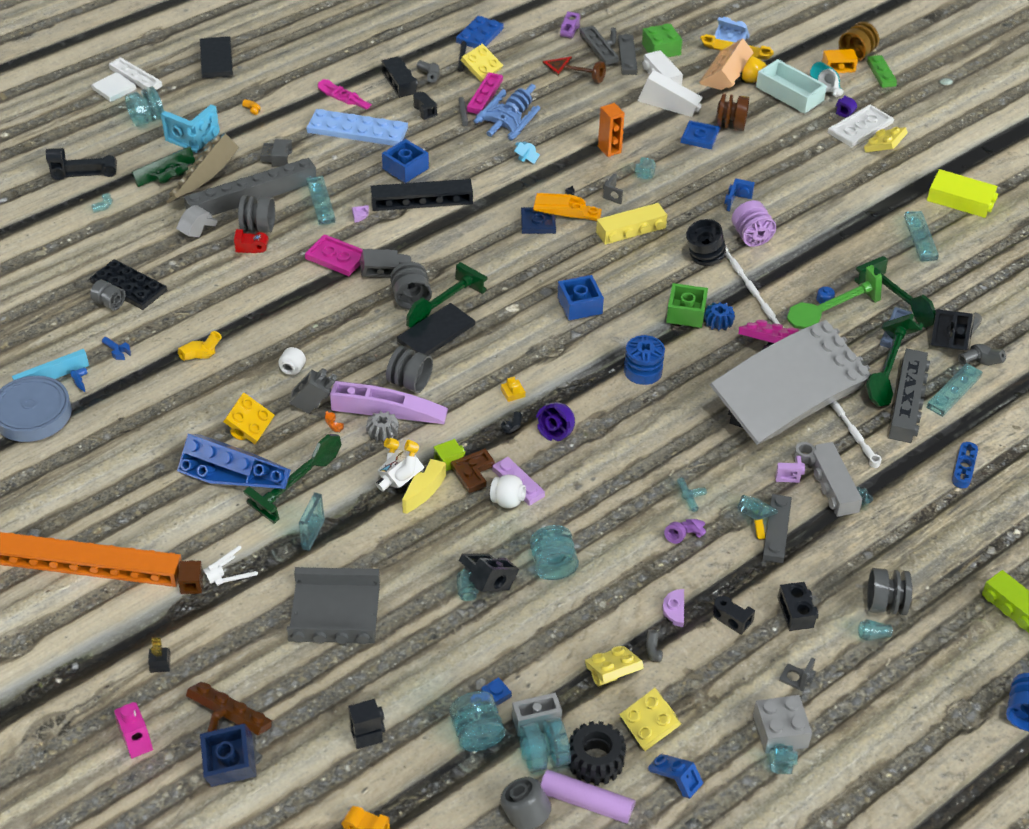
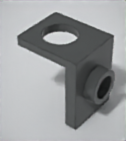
(609, 186)
(805, 675)

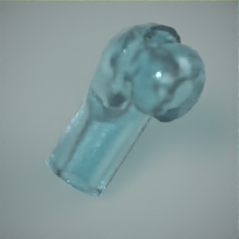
(104, 204)

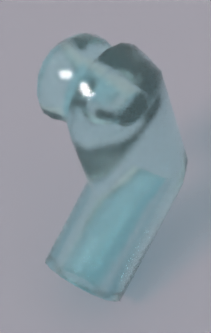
(867, 498)

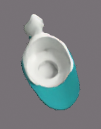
(827, 76)

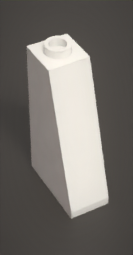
(669, 95)

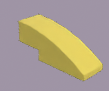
(424, 485)

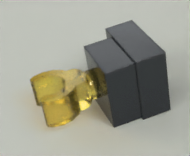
(159, 657)

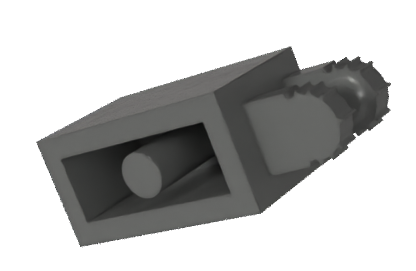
(312, 390)

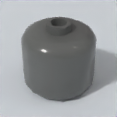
(525, 803)

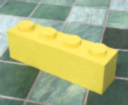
(631, 223)

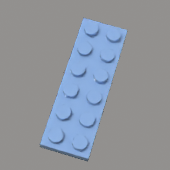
(357, 127)

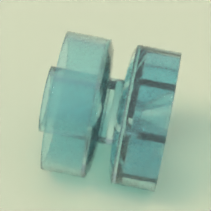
(550, 742)

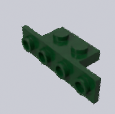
(164, 168)

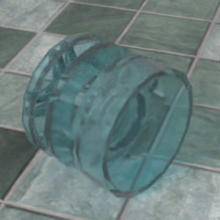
(144, 106)
(554, 552)
(477, 721)

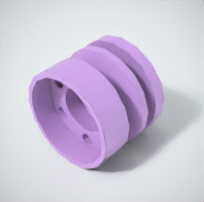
(753, 223)

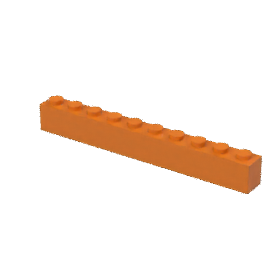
(89, 559)

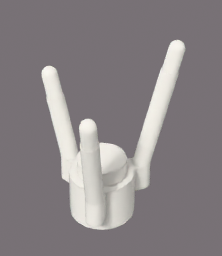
(214, 571)

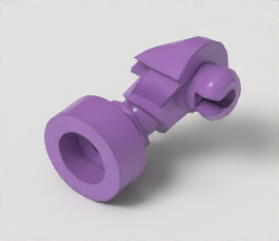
(676, 531)

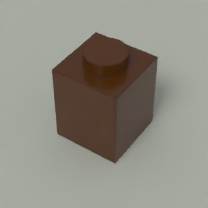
(190, 577)

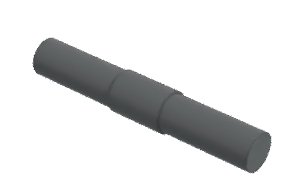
(463, 111)

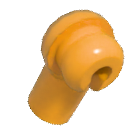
(253, 106)

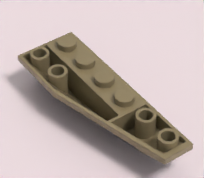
(206, 166)

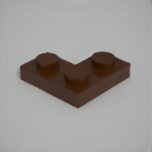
(469, 469)

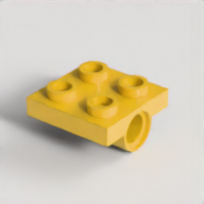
(248, 419)

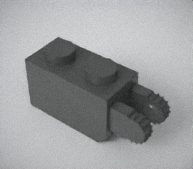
(380, 262)

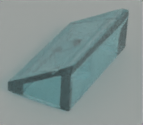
(755, 507)

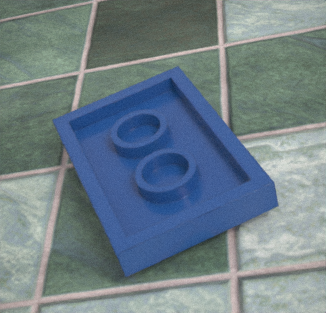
(480, 32)

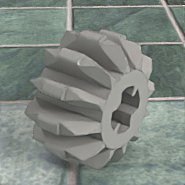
(382, 426)

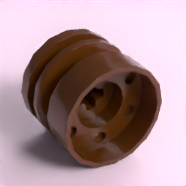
(732, 111)

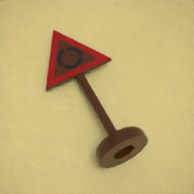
(557, 65)

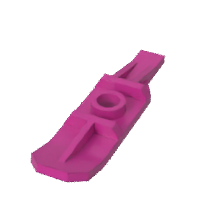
(341, 94)

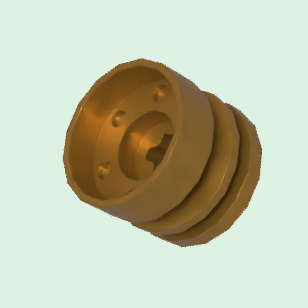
(860, 37)

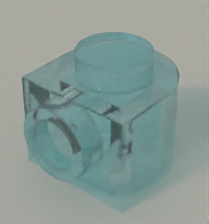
(645, 168)
(782, 759)

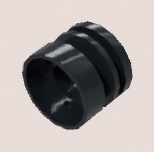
(706, 242)

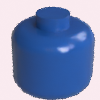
(825, 294)

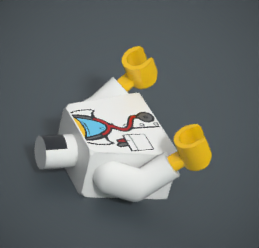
(399, 465)

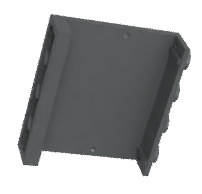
(334, 605)

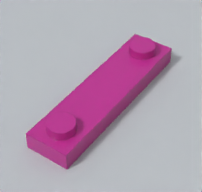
(485, 93)

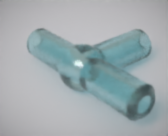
(689, 494)

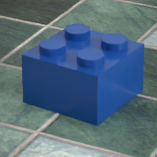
(405, 160)
(580, 297)

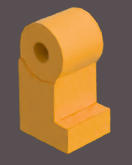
(360, 819)

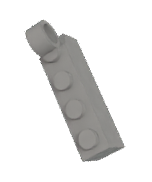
(832, 475)

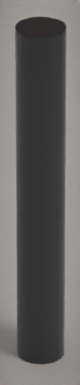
(462, 52)

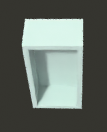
(791, 86)

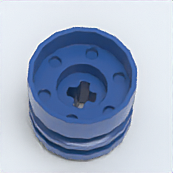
(644, 360)
(1018, 703)

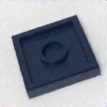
(537, 222)

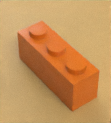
(611, 129)

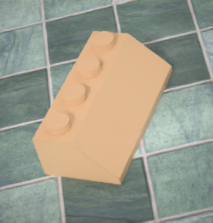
(727, 66)

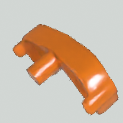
(330, 420)

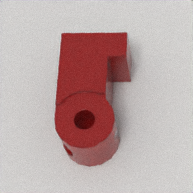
(250, 242)

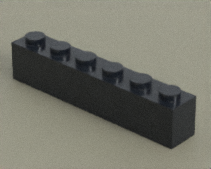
(421, 194)

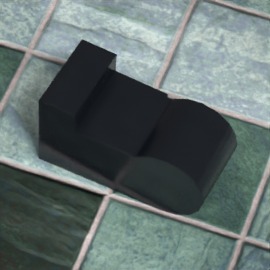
(424, 103)
(732, 614)

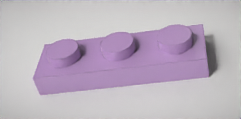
(533, 490)

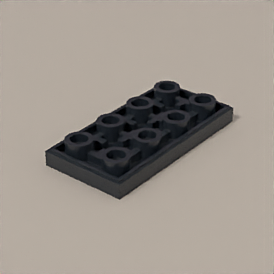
(216, 57)
(138, 288)
(436, 330)

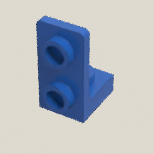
(741, 189)
(681, 770)

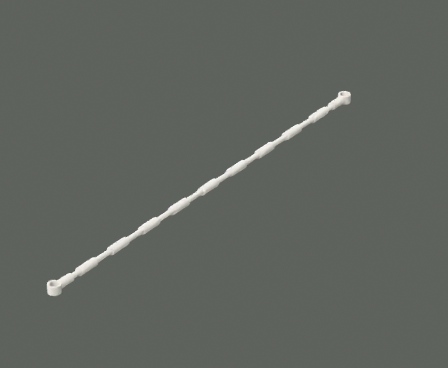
(874, 459)

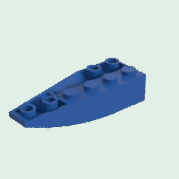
(229, 465)

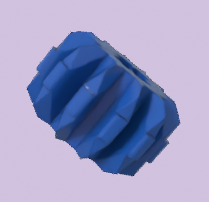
(719, 316)

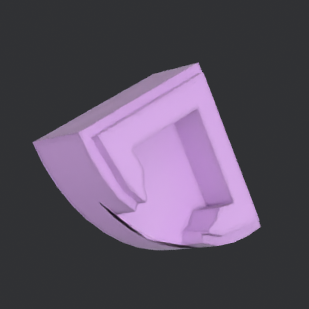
(360, 213)

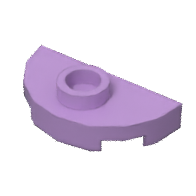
(674, 607)

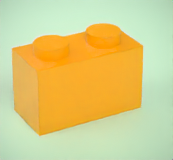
(841, 60)

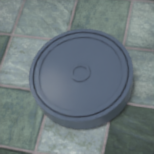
(33, 408)

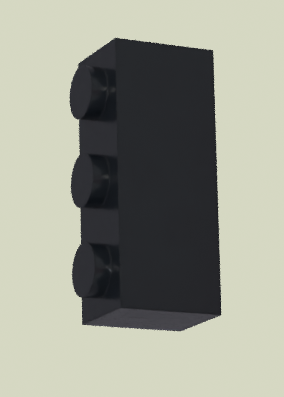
(399, 76)

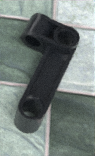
(62, 168)

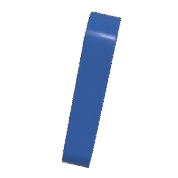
(967, 471)

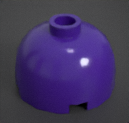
(555, 421)

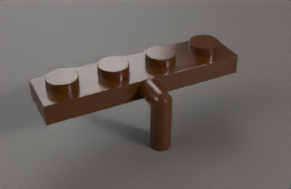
(229, 708)

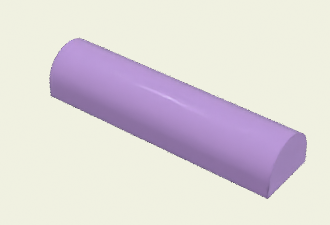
(587, 796)

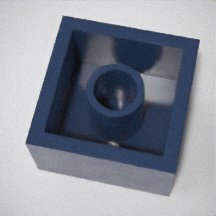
(228, 755)

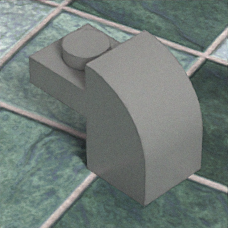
(193, 221)

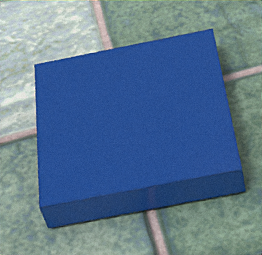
(700, 134)

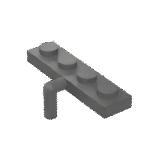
(600, 45)

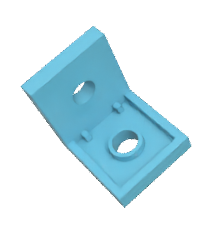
(191, 133)

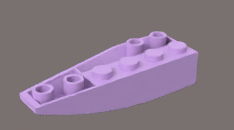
(371, 399)

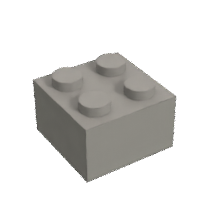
(782, 722)

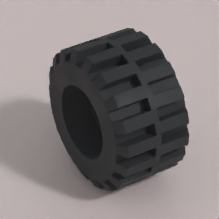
(597, 737)

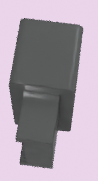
(276, 152)

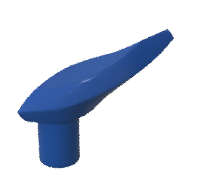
(76, 376)

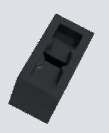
(797, 606)

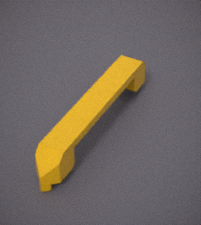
(711, 42)

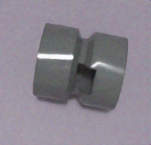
(107, 294)

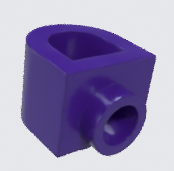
(846, 106)

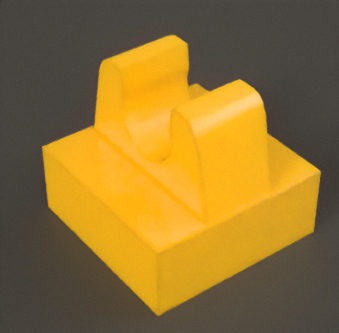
(512, 389)

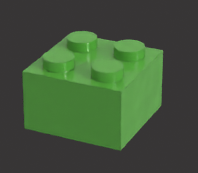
(662, 38)
(687, 305)

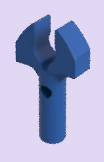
(117, 349)

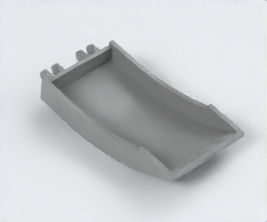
(791, 380)

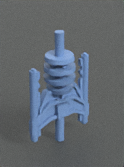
(510, 114)

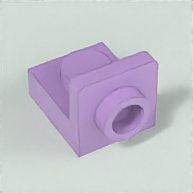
(790, 471)

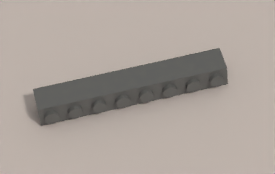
(266, 184)

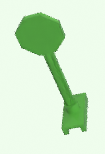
(808, 314)

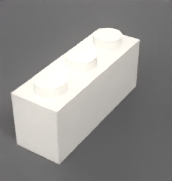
(660, 63)

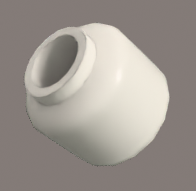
(292, 361)

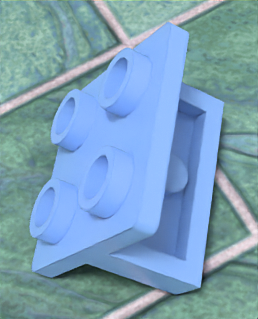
(731, 30)

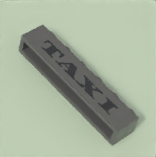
(909, 396)

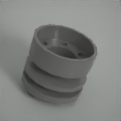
(253, 213)
(410, 284)
(409, 369)
(893, 591)

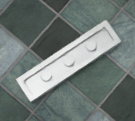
(134, 74)

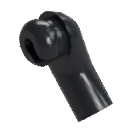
(515, 424)

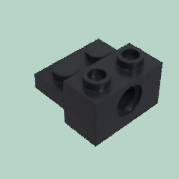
(962, 329)
(488, 572)

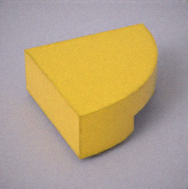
(759, 529)

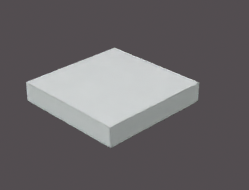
(113, 87)

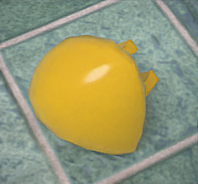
(751, 69)

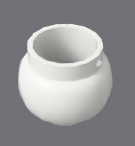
(507, 491)

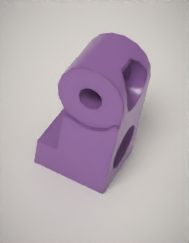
(570, 26)

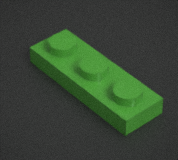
(881, 71)

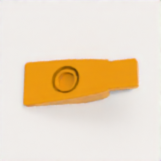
(565, 205)

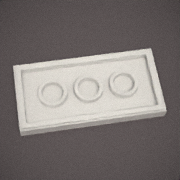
(860, 125)

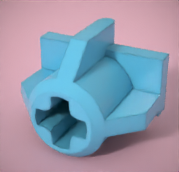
(526, 151)

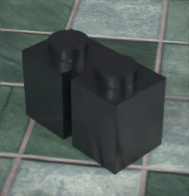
(366, 723)

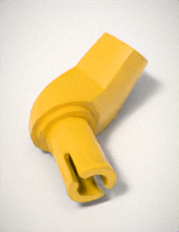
(200, 349)

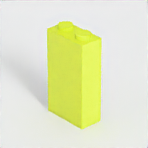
(963, 193)

